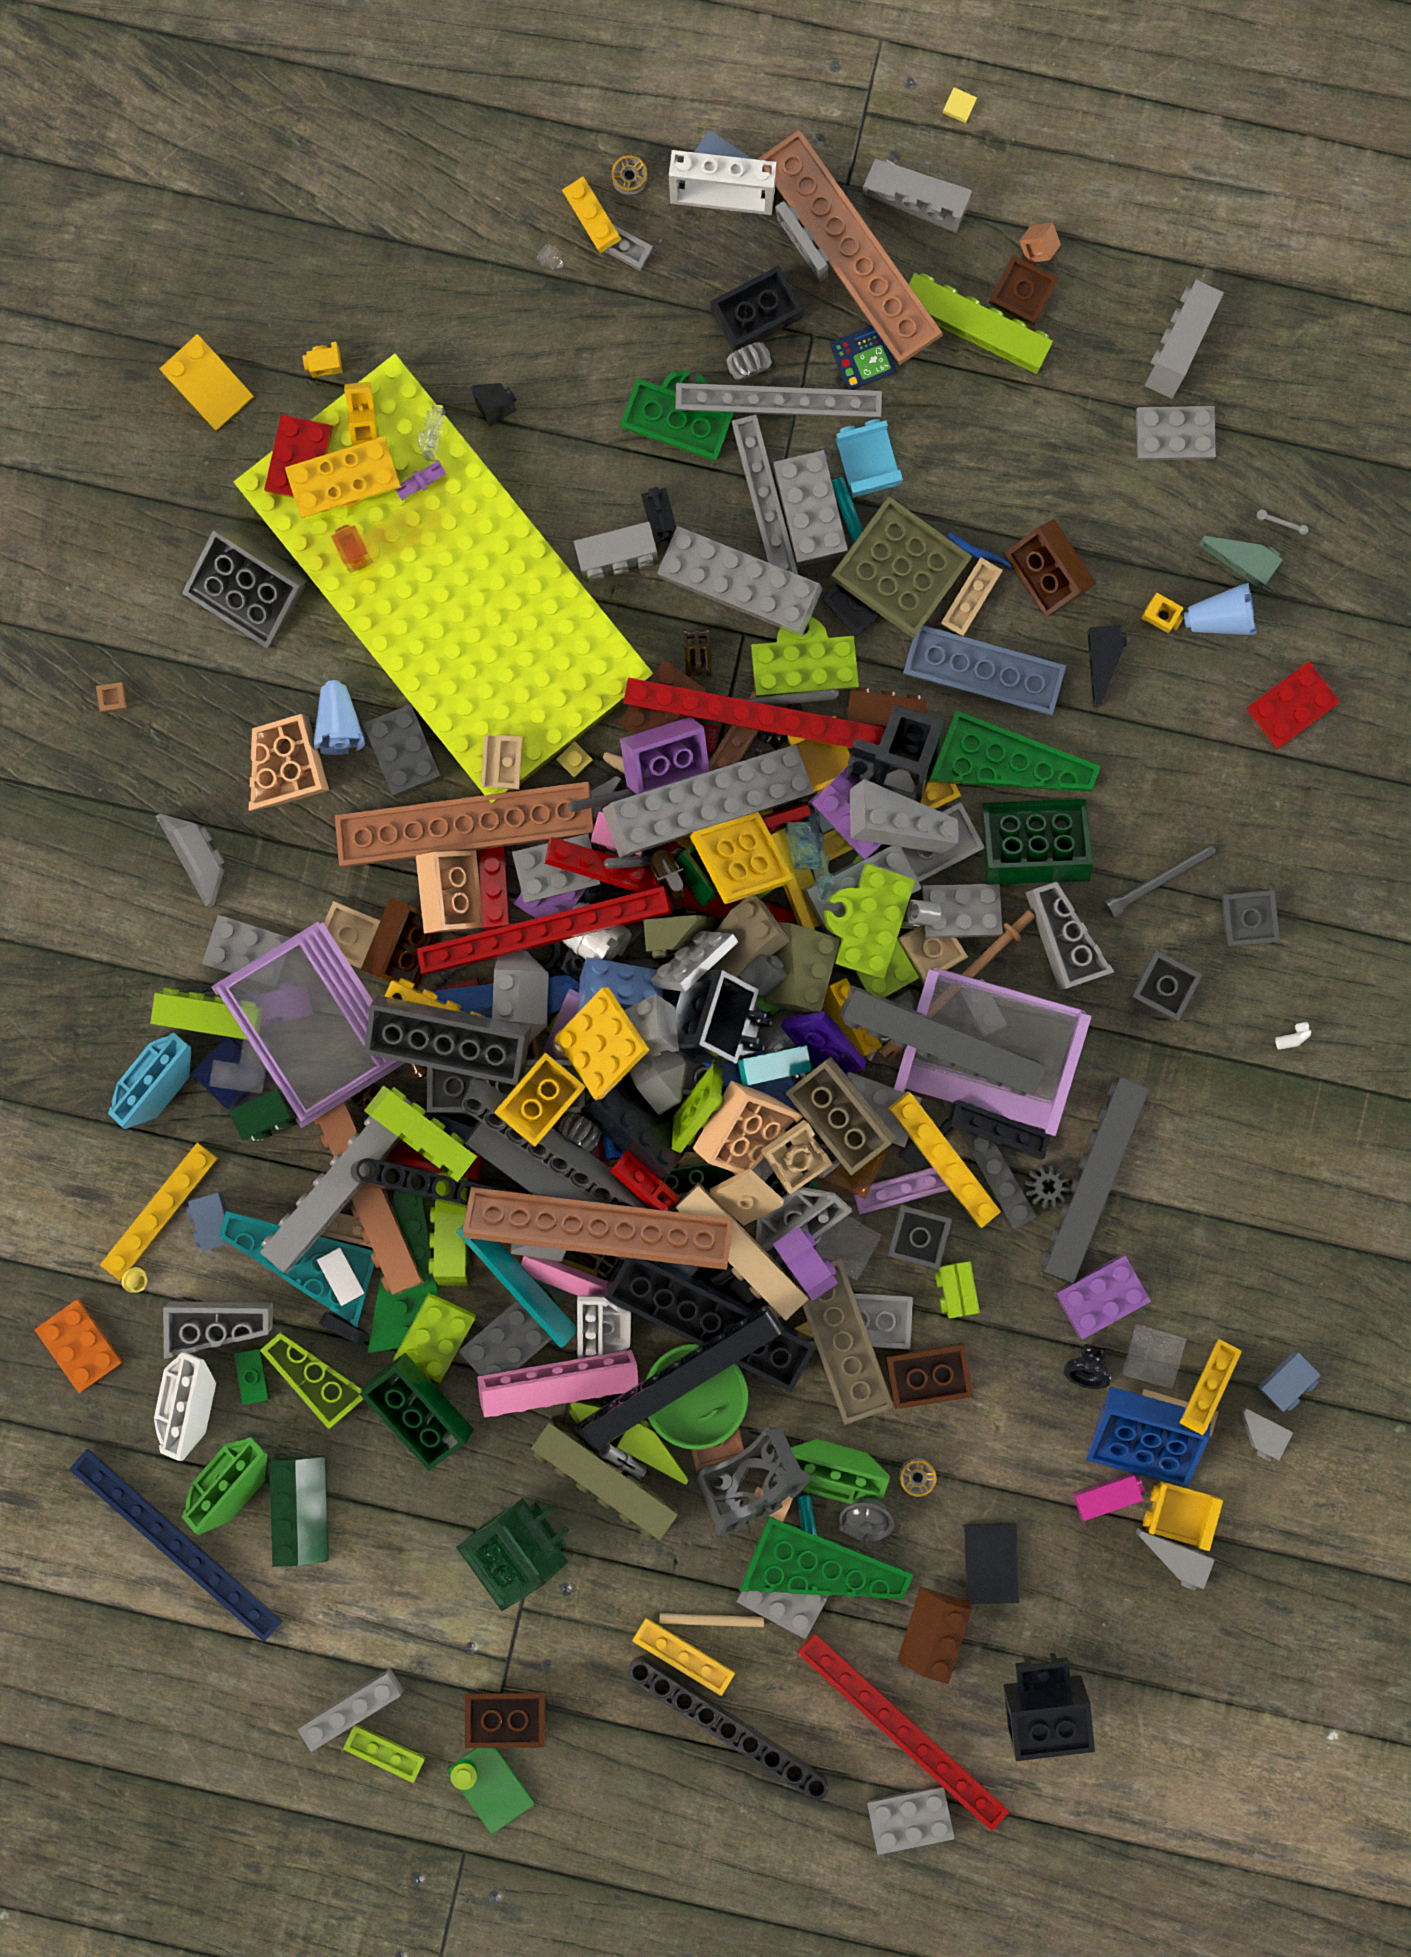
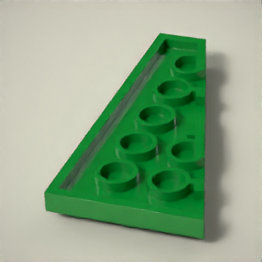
(994, 756)
(397, 1312)
(811, 1565)

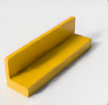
(801, 879)

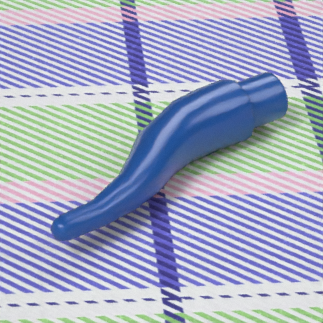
(975, 552)

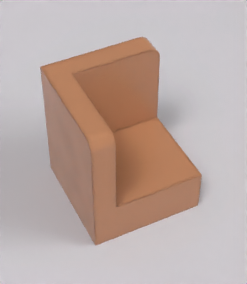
(1040, 242)

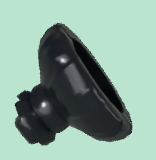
(1088, 1369)

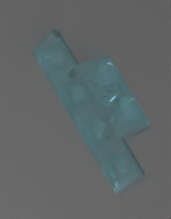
(807, 850)

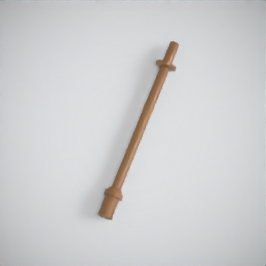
(891, 1050)

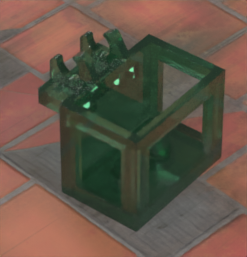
(515, 1552)

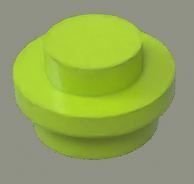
(463, 1776)

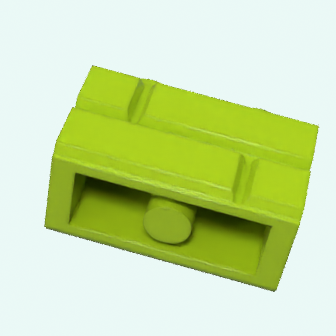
(958, 1289)

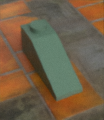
(1247, 559)

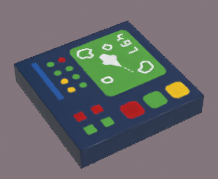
(862, 358)

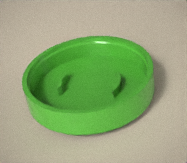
(705, 1413)

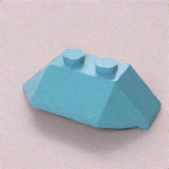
(151, 1081)

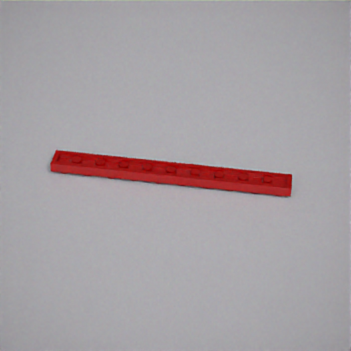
(748, 714)
(637, 879)
(544, 930)
(903, 1731)

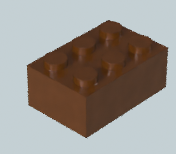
(643, 719)
(929, 1375)
(505, 1720)

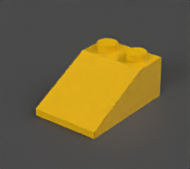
(206, 382)
(540, 1099)

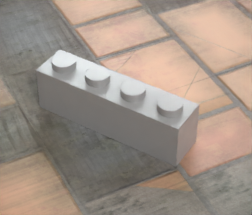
(350, 1709)

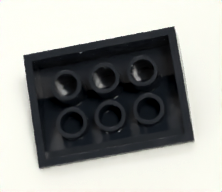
(636, 1126)

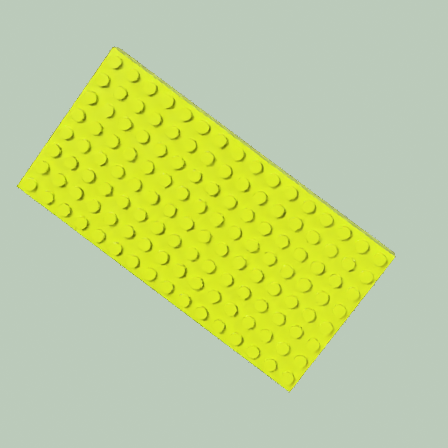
(460, 593)

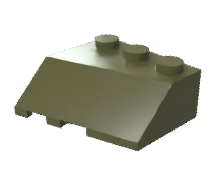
(674, 933)
(809, 965)

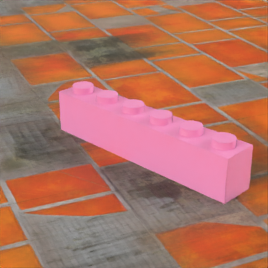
(557, 1383)

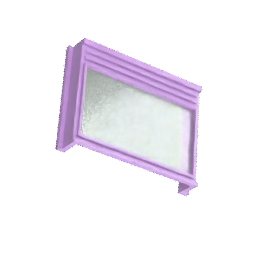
(1008, 1018)
(306, 1021)

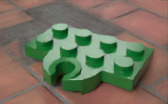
(654, 416)

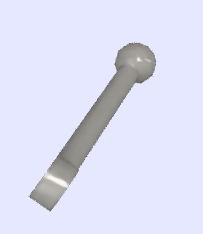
(1262, 515)

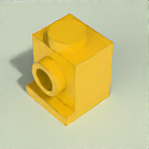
(323, 361)
(1162, 604)

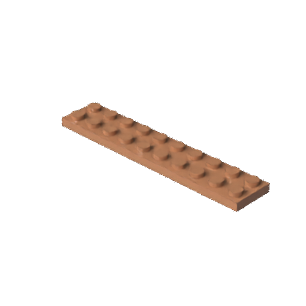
(851, 248)
(462, 824)
(598, 1228)

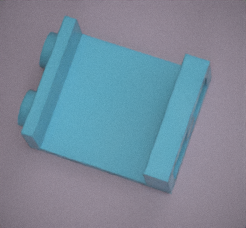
(868, 458)

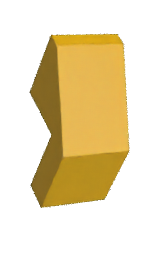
(361, 412)

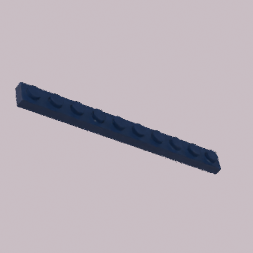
(175, 1545)

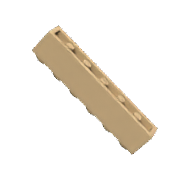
(749, 1258)

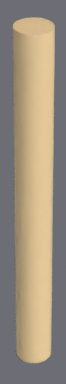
(713, 1620)

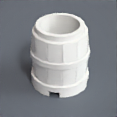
(601, 944)

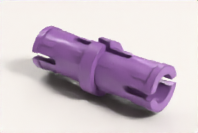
(420, 480)

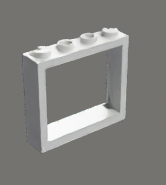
(722, 182)

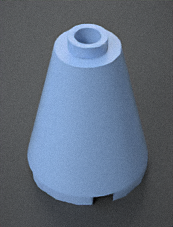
(1223, 613)
(337, 721)

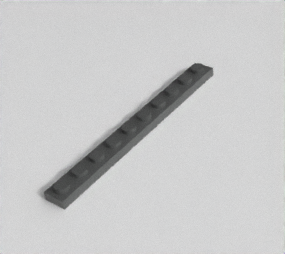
(990, 1161)

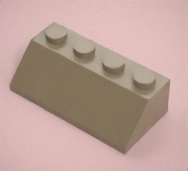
(840, 1115)

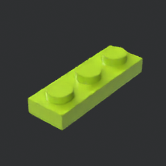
(384, 1753)

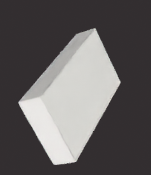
(340, 1276)

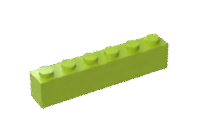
(981, 325)

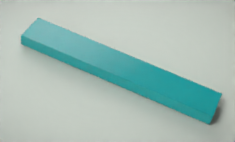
(523, 1288)

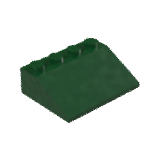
(1036, 842)

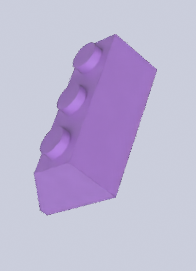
(834, 806)

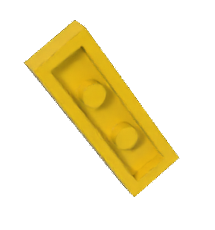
(591, 214)

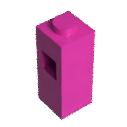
(1108, 1496)

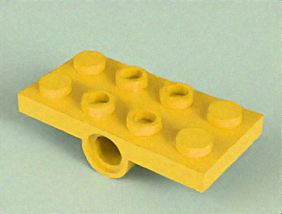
(343, 477)

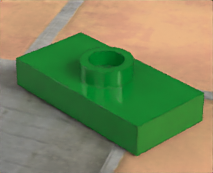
(251, 1376)

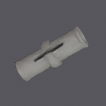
(612, 1454)

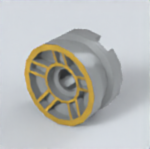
(630, 165)
(917, 1488)

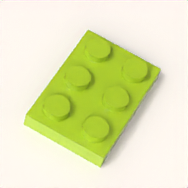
(697, 1108)
(436, 1336)

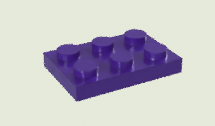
(823, 1040)

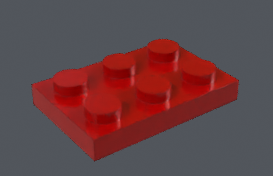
(295, 443)
(1292, 705)

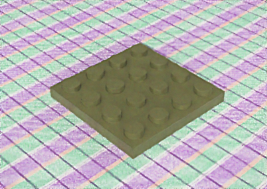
(900, 567)

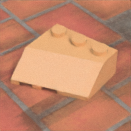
(285, 763)
(743, 1127)

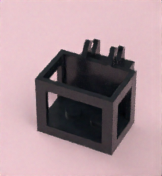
(907, 733)
(718, 1021)
(1048, 1711)

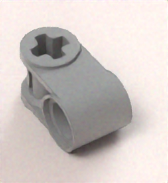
(921, 913)

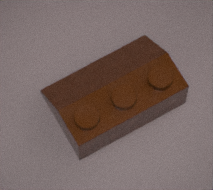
(1050, 568)
(396, 943)
(935, 1634)

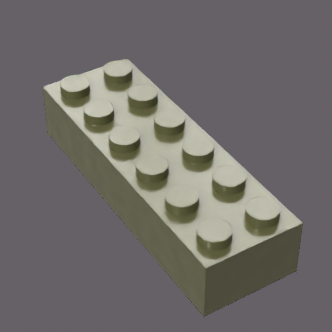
(613, 1487)

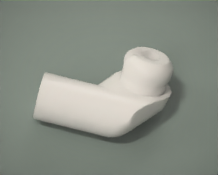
(1295, 1039)

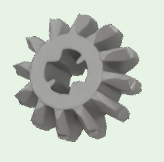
(749, 361)

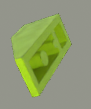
(647, 1445)

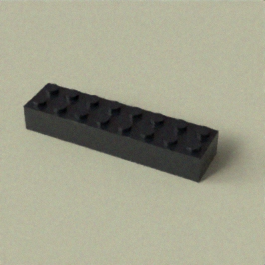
(703, 1312)

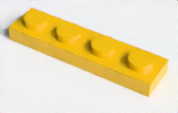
(1210, 1387)
(683, 1656)

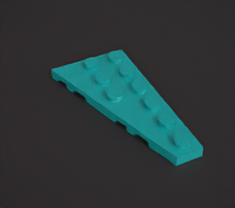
(249, 1233)

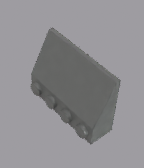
(245, 584)

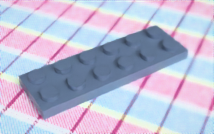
(985, 670)

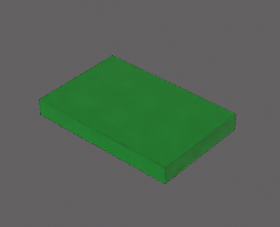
(497, 1792)

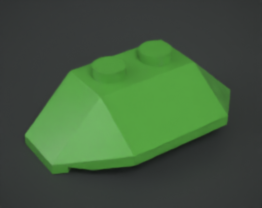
(840, 1471)
(225, 1485)

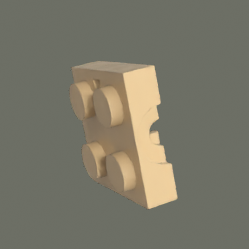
(801, 1155)

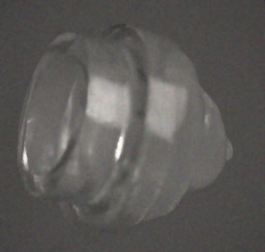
(550, 257)

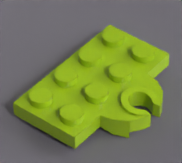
(804, 662)
(870, 919)

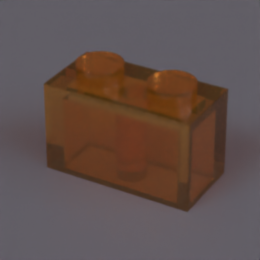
(351, 548)

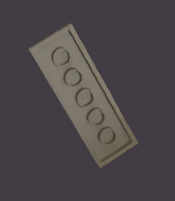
(846, 1350)

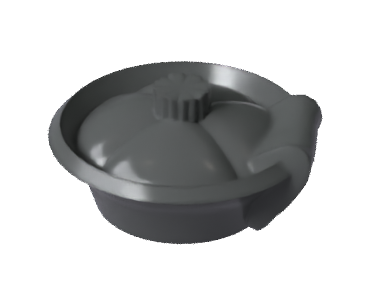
(866, 1520)

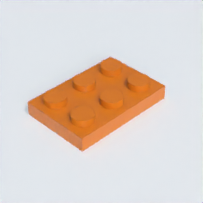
(78, 1345)

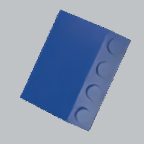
(1146, 1438)

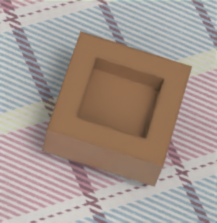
(111, 697)

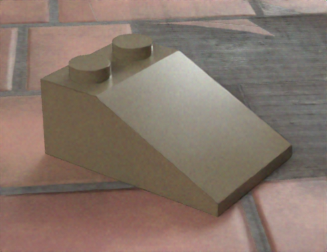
(756, 935)

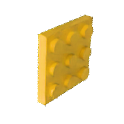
(741, 857)
(602, 1043)

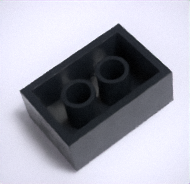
(756, 309)

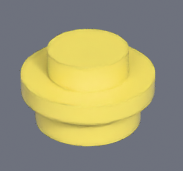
(134, 1280)

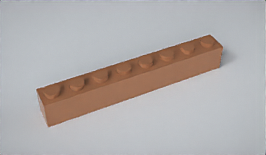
(373, 1210)

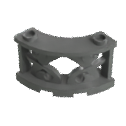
(789, 1481)

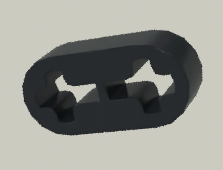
(343, 1328)

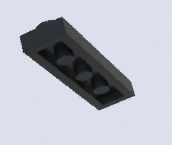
(999, 1129)

